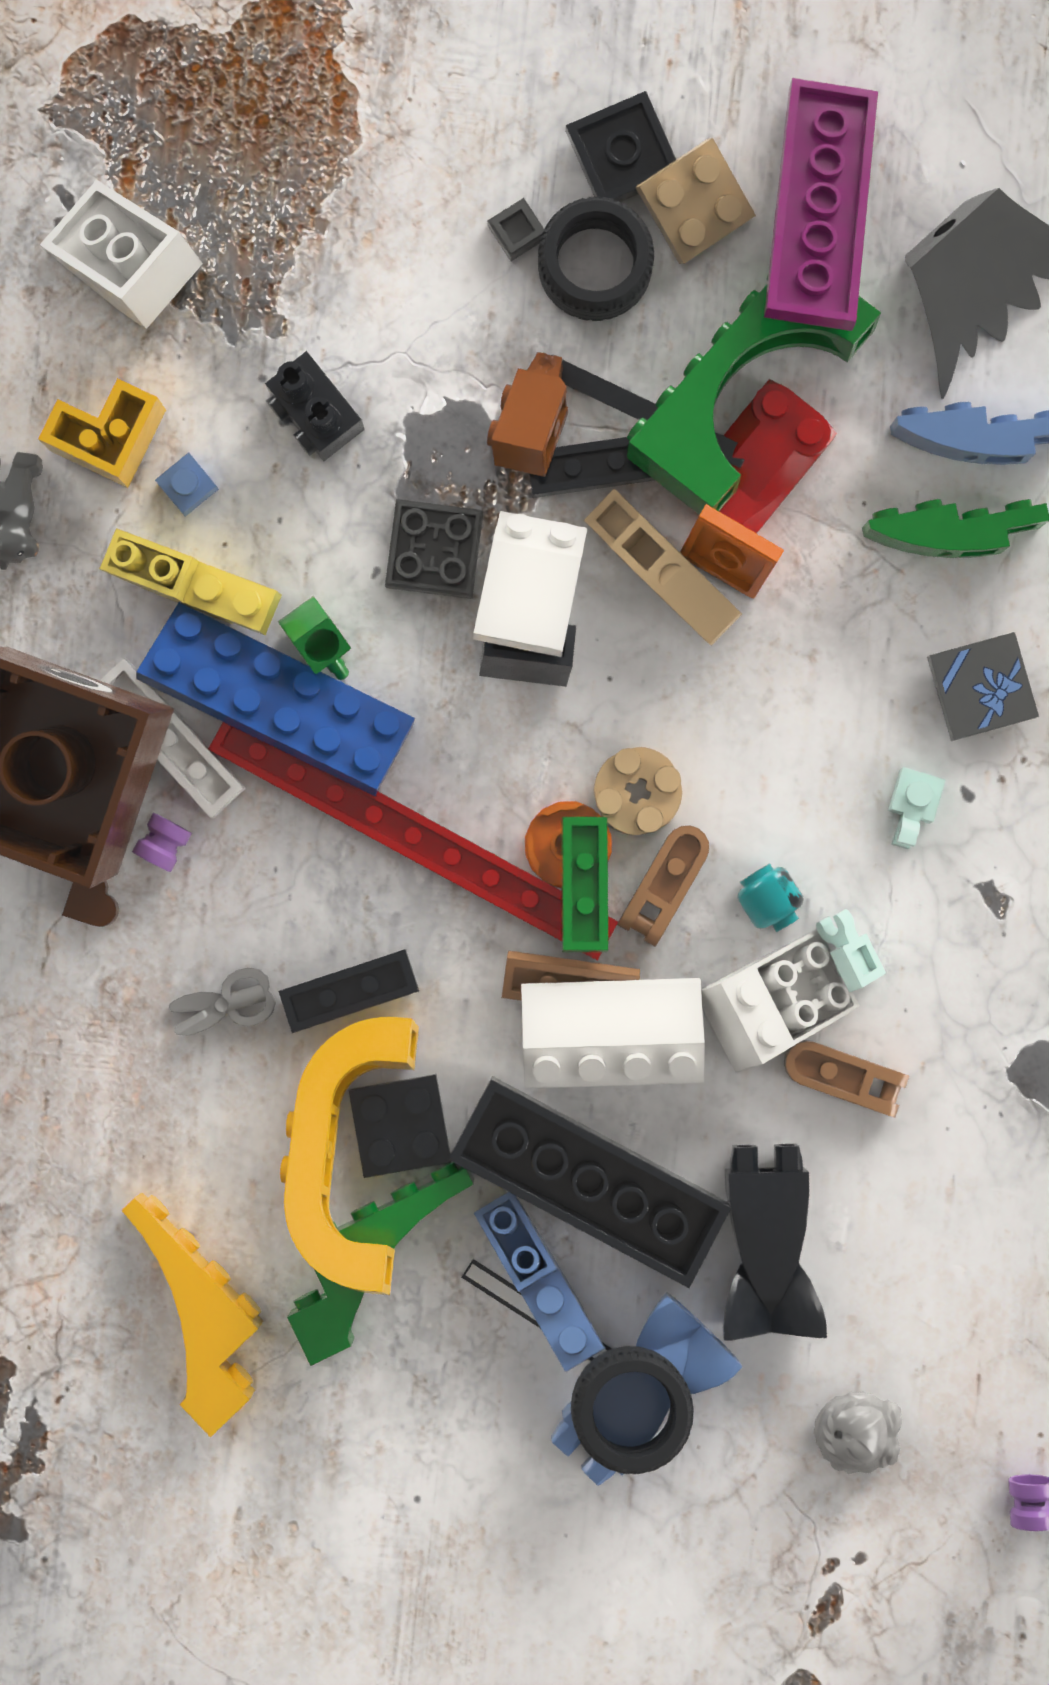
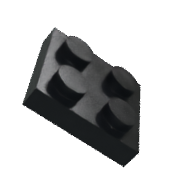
(620, 147)
(400, 1125)

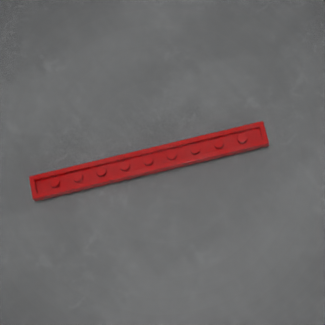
(403, 832)

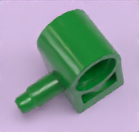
(316, 638)

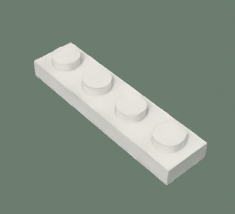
(183, 751)

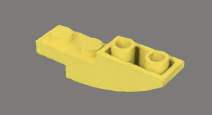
(190, 582)

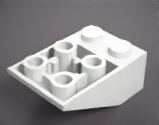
(777, 1001)

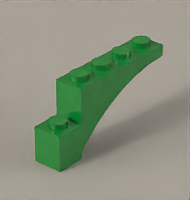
(326, 1320)

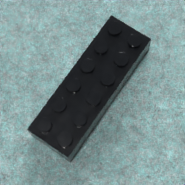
(590, 1182)

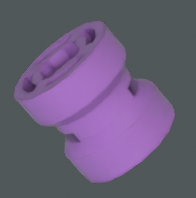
(162, 842)
(1030, 1502)

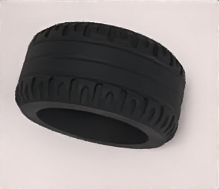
(595, 214)
(646, 1456)

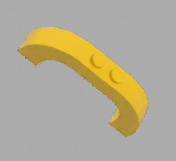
(313, 1134)

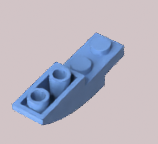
(966, 436)
(539, 1280)

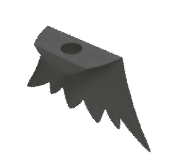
(975, 267)

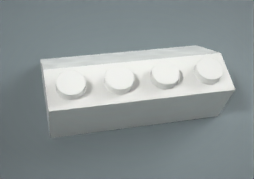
(613, 1033)

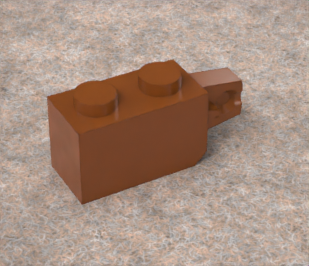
(530, 417)

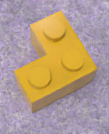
(114, 440)

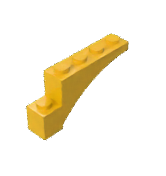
(210, 1312)

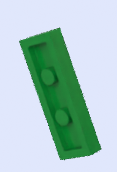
(584, 884)

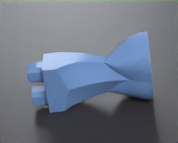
(635, 1403)

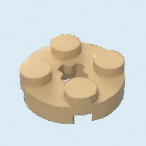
(661, 781)

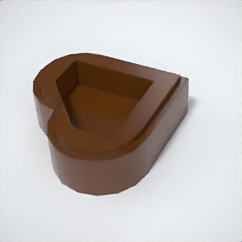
(91, 905)

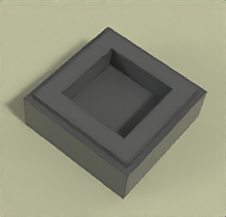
(516, 229)

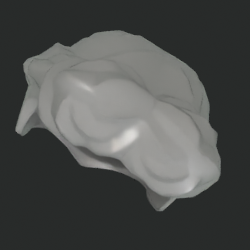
(867, 1431)

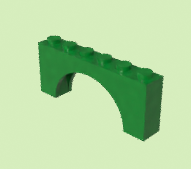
(680, 440)

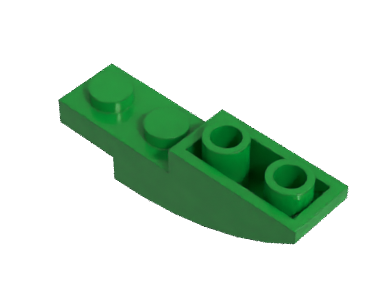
(938, 532)

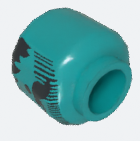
(770, 898)

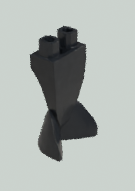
(769, 1231)

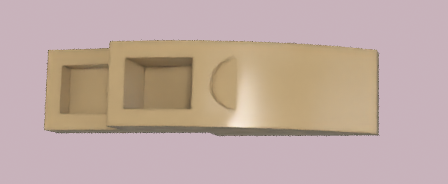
(662, 567)

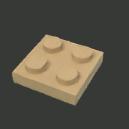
(695, 201)

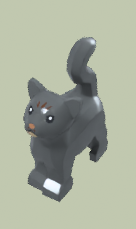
(18, 509)

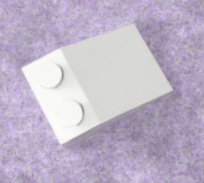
(123, 253)
(530, 583)

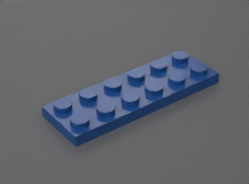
(275, 698)

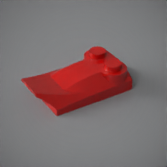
(780, 443)

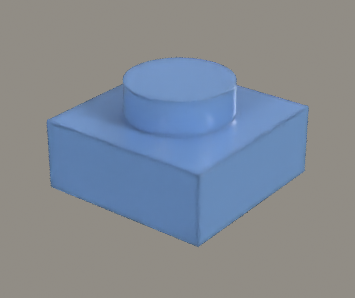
(186, 484)

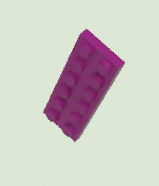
(821, 205)

